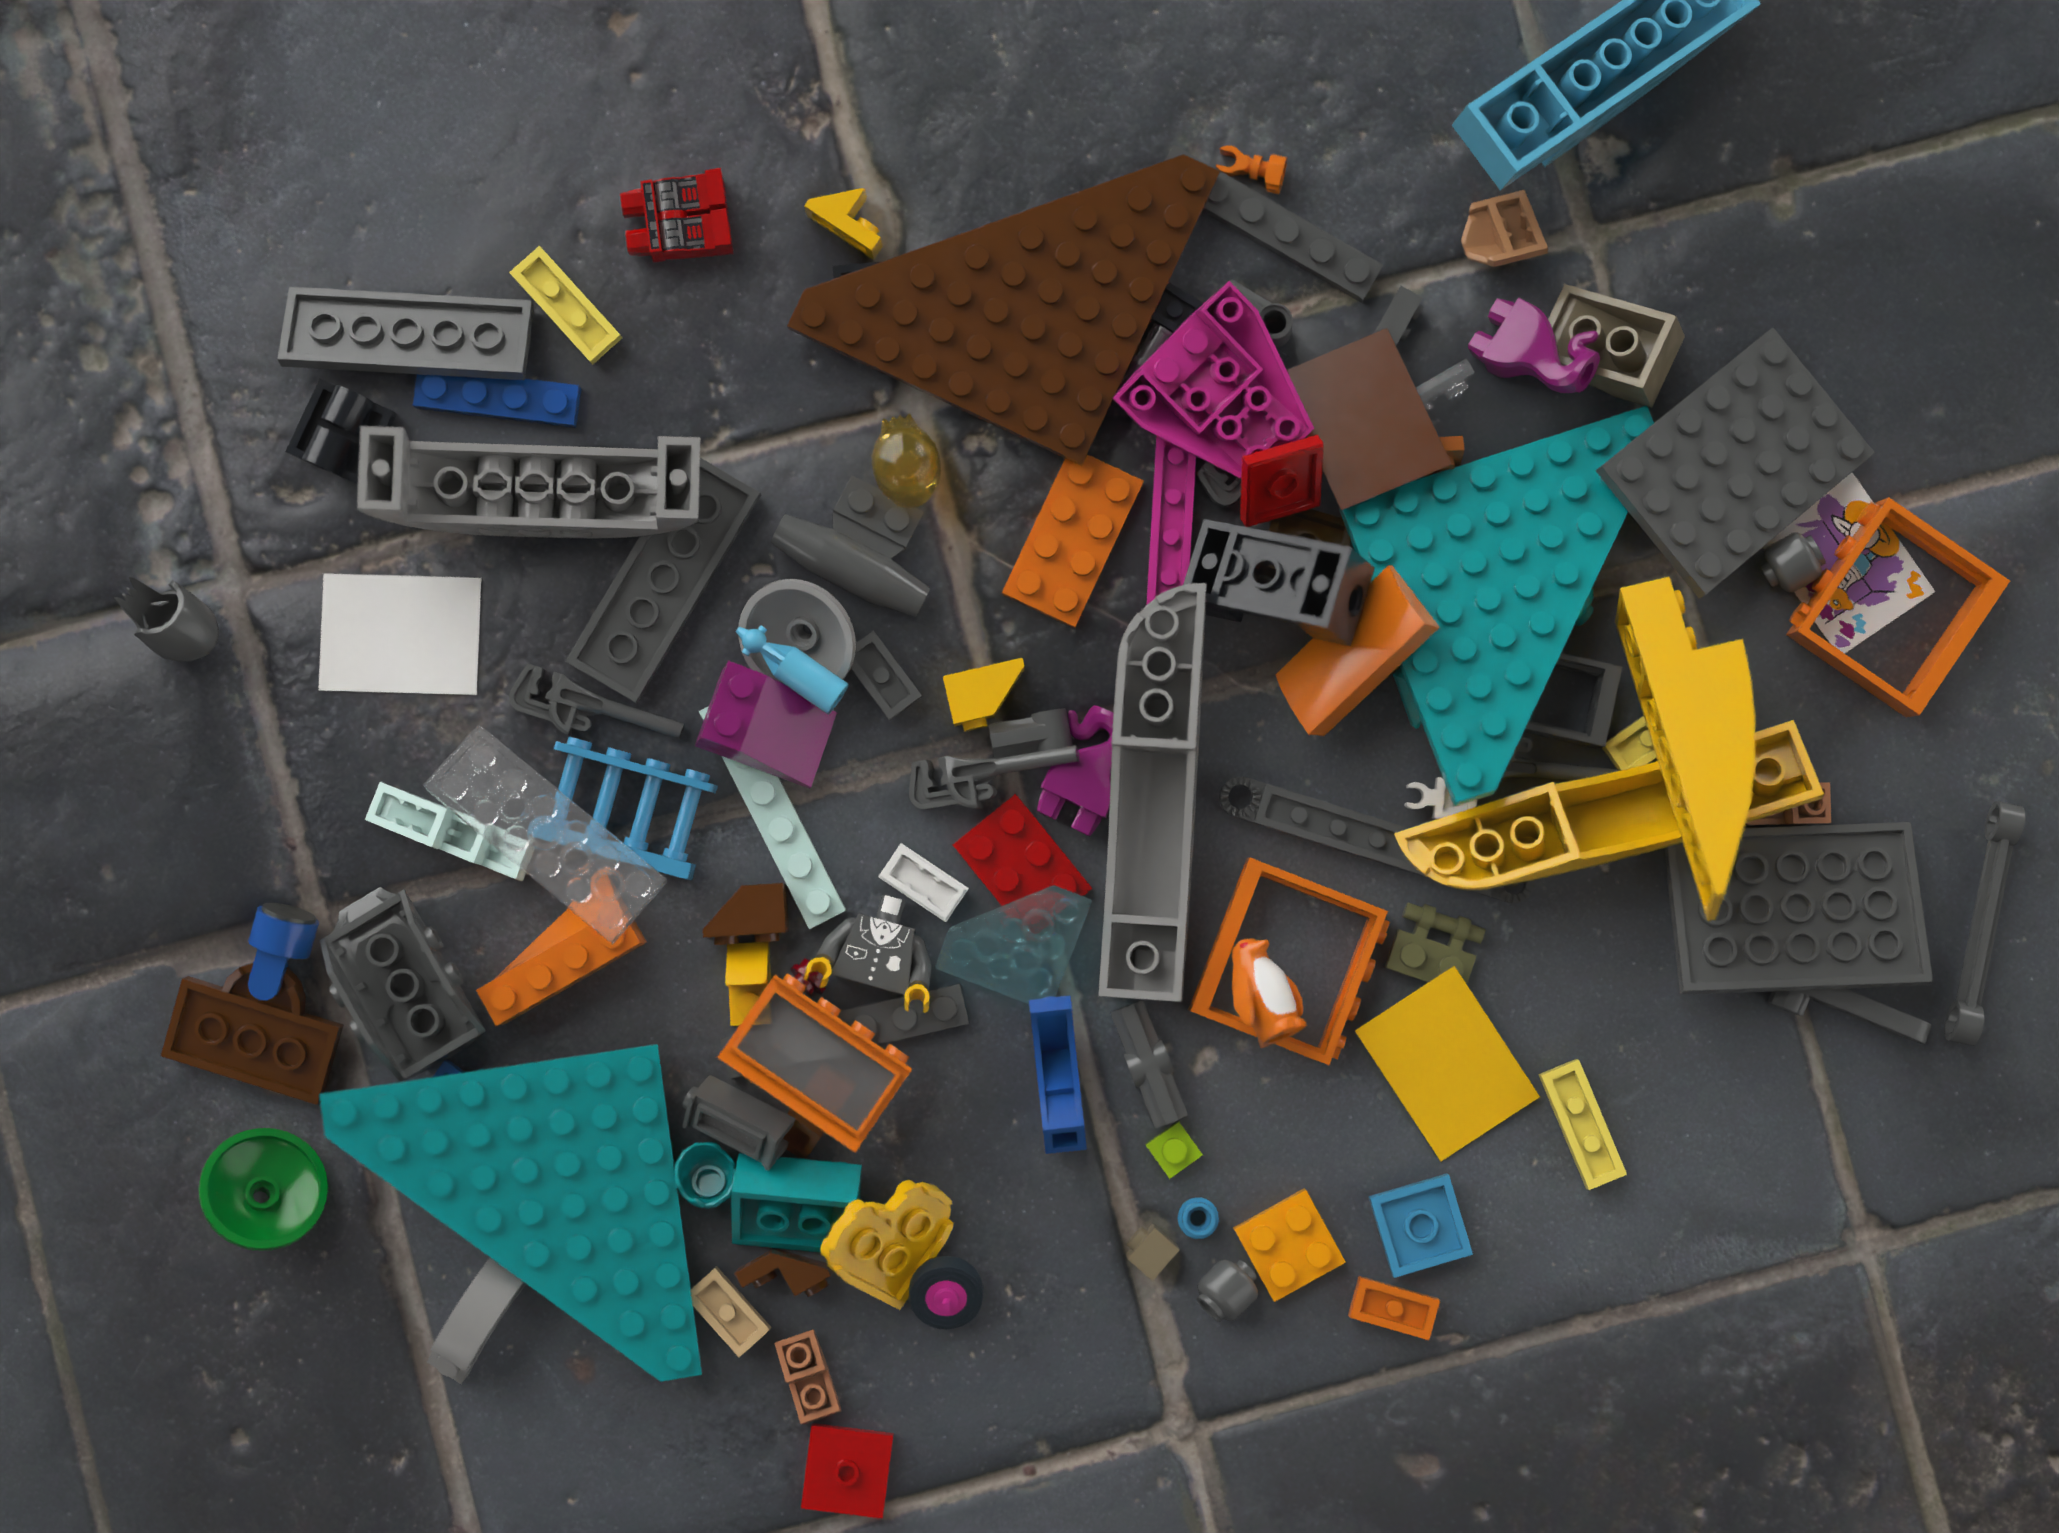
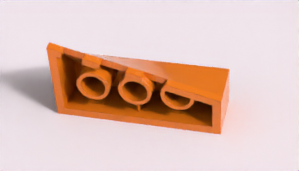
(552, 963)

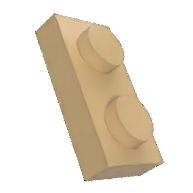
(728, 1312)

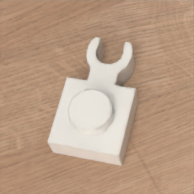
(1438, 798)

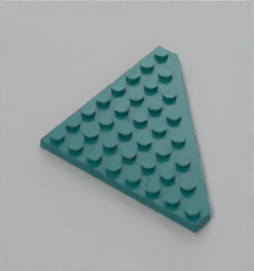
(1504, 570)
(552, 1177)

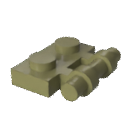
(1425, 958)

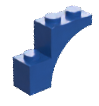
(1057, 1074)

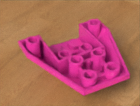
(1217, 386)

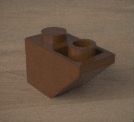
(750, 911)

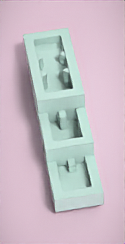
(436, 828)

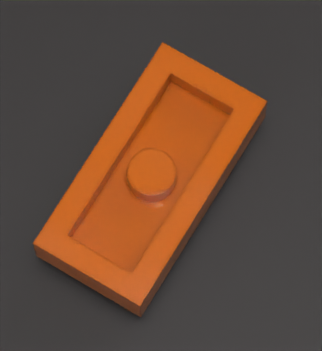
(1394, 1308)

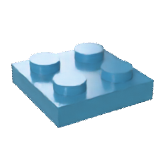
(1420, 1225)

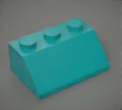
(791, 1202)

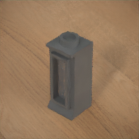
(738, 1120)

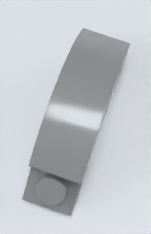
(474, 1320)

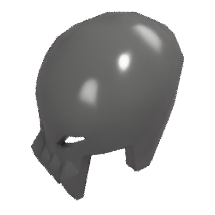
(176, 629)

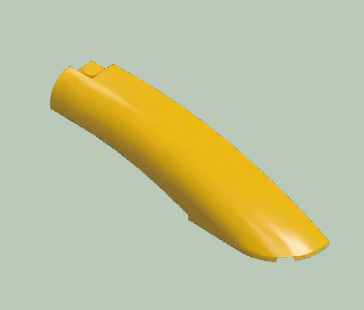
(1590, 820)

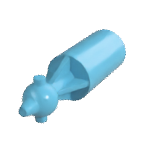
(796, 669)

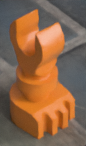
(1271, 170)

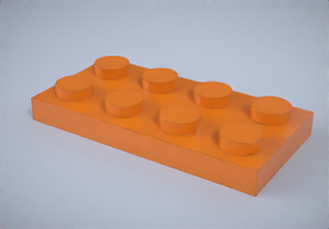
(1072, 539)

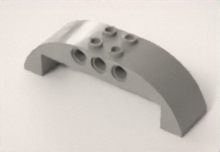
(528, 486)

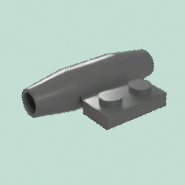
(859, 547)

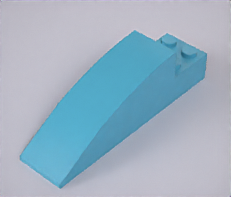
(1588, 80)

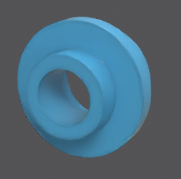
(1207, 1227)

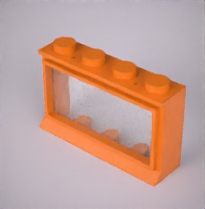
(816, 1061)

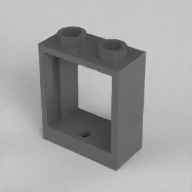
(1600, 706)

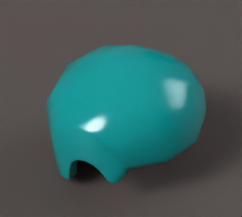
(705, 1175)

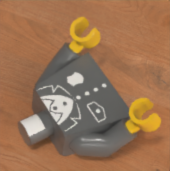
(877, 954)

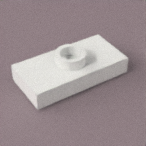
(923, 882)

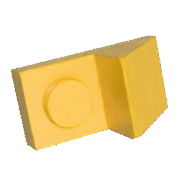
(837, 215)
(746, 976)

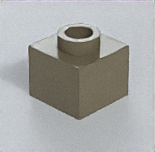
(1151, 1250)

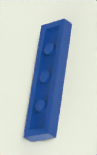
(500, 398)

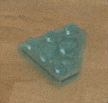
(1018, 945)

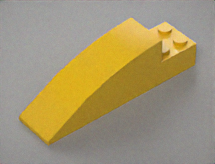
(1699, 726)

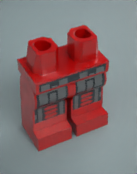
(681, 216)

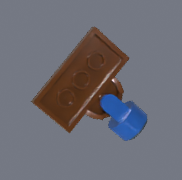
(258, 1019)

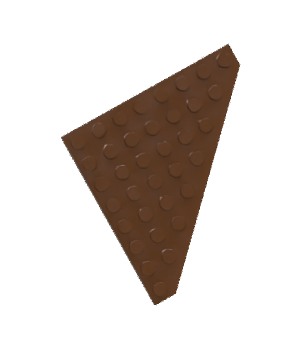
(1026, 312)

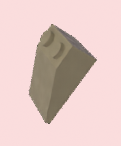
(1632, 342)

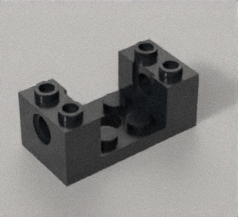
(1314, 583)

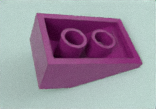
(765, 725)

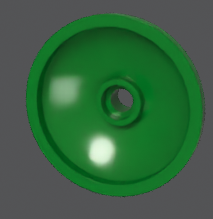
(267, 1163)

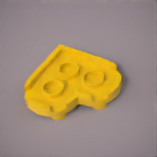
(884, 1245)

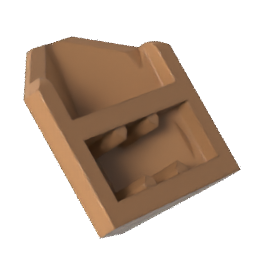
(1502, 231)

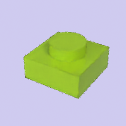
(1173, 1149)

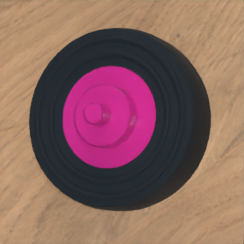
(946, 1292)

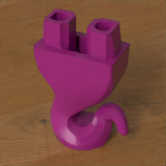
(1529, 347)
(1085, 781)

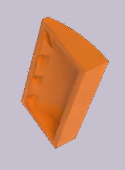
(1333, 678)

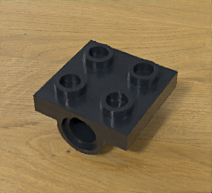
(332, 429)

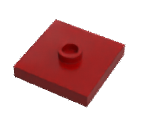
(1281, 480)
(847, 1470)

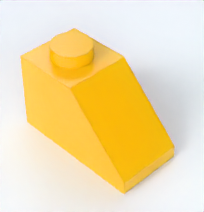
(980, 692)

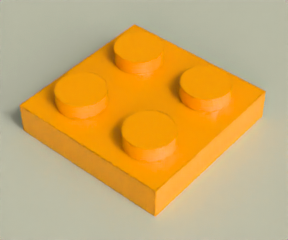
(1289, 1245)

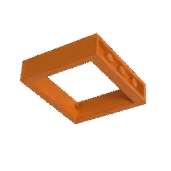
(1987, 590)
(1359, 969)

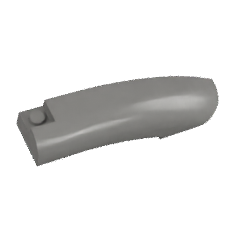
(1153, 798)

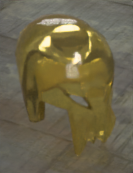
(905, 462)

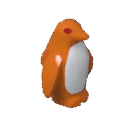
(1264, 993)

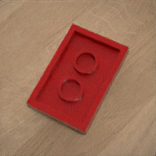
(1017, 855)

